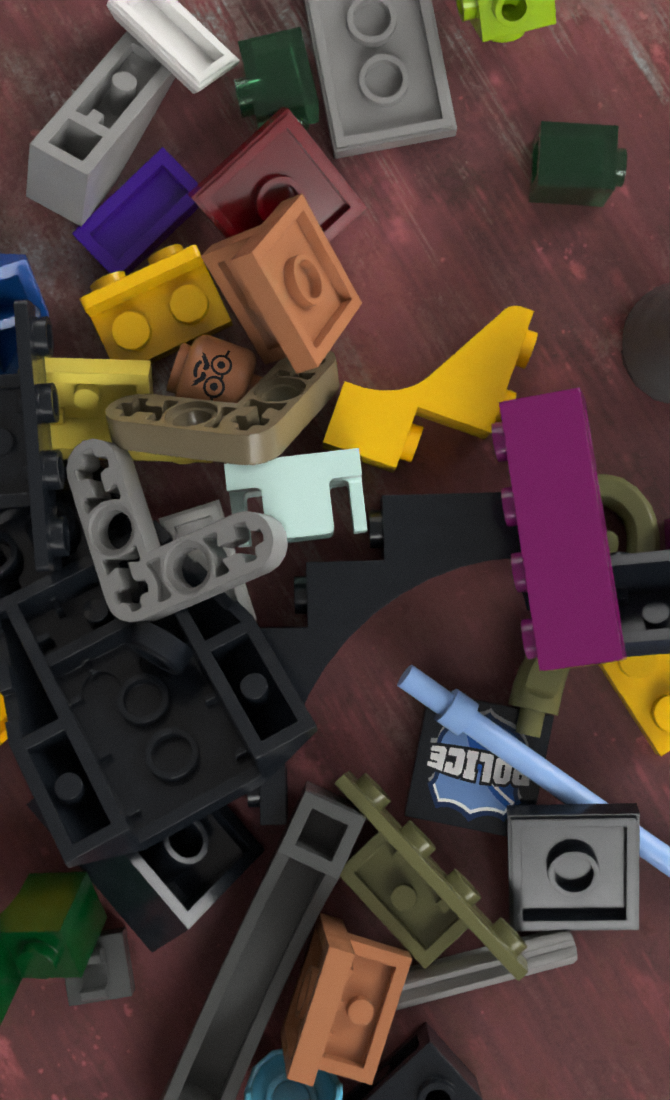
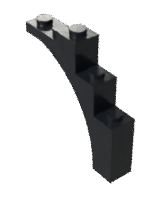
(418, 541)

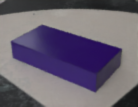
(139, 215)

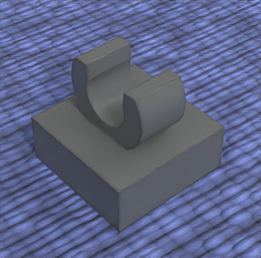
(107, 972)

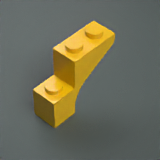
(457, 394)

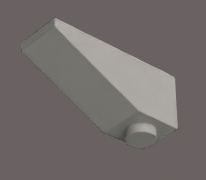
(96, 131)

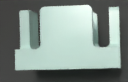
(298, 491)

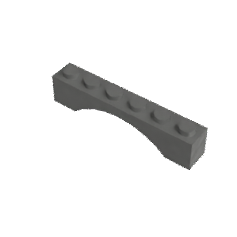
(266, 946)

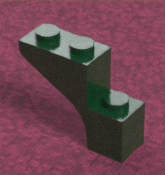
(48, 930)

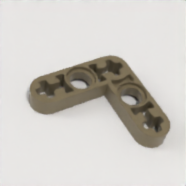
(226, 432)

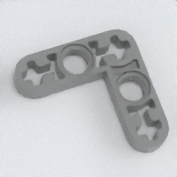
(159, 564)

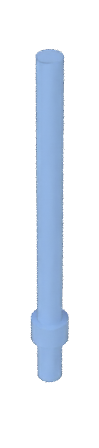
(461, 714)

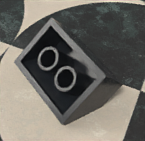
(177, 879)

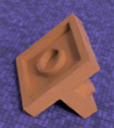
(285, 285)
(342, 1004)

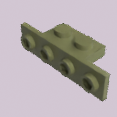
(413, 892)

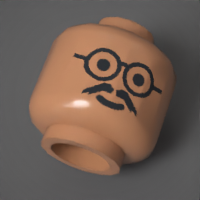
(213, 370)

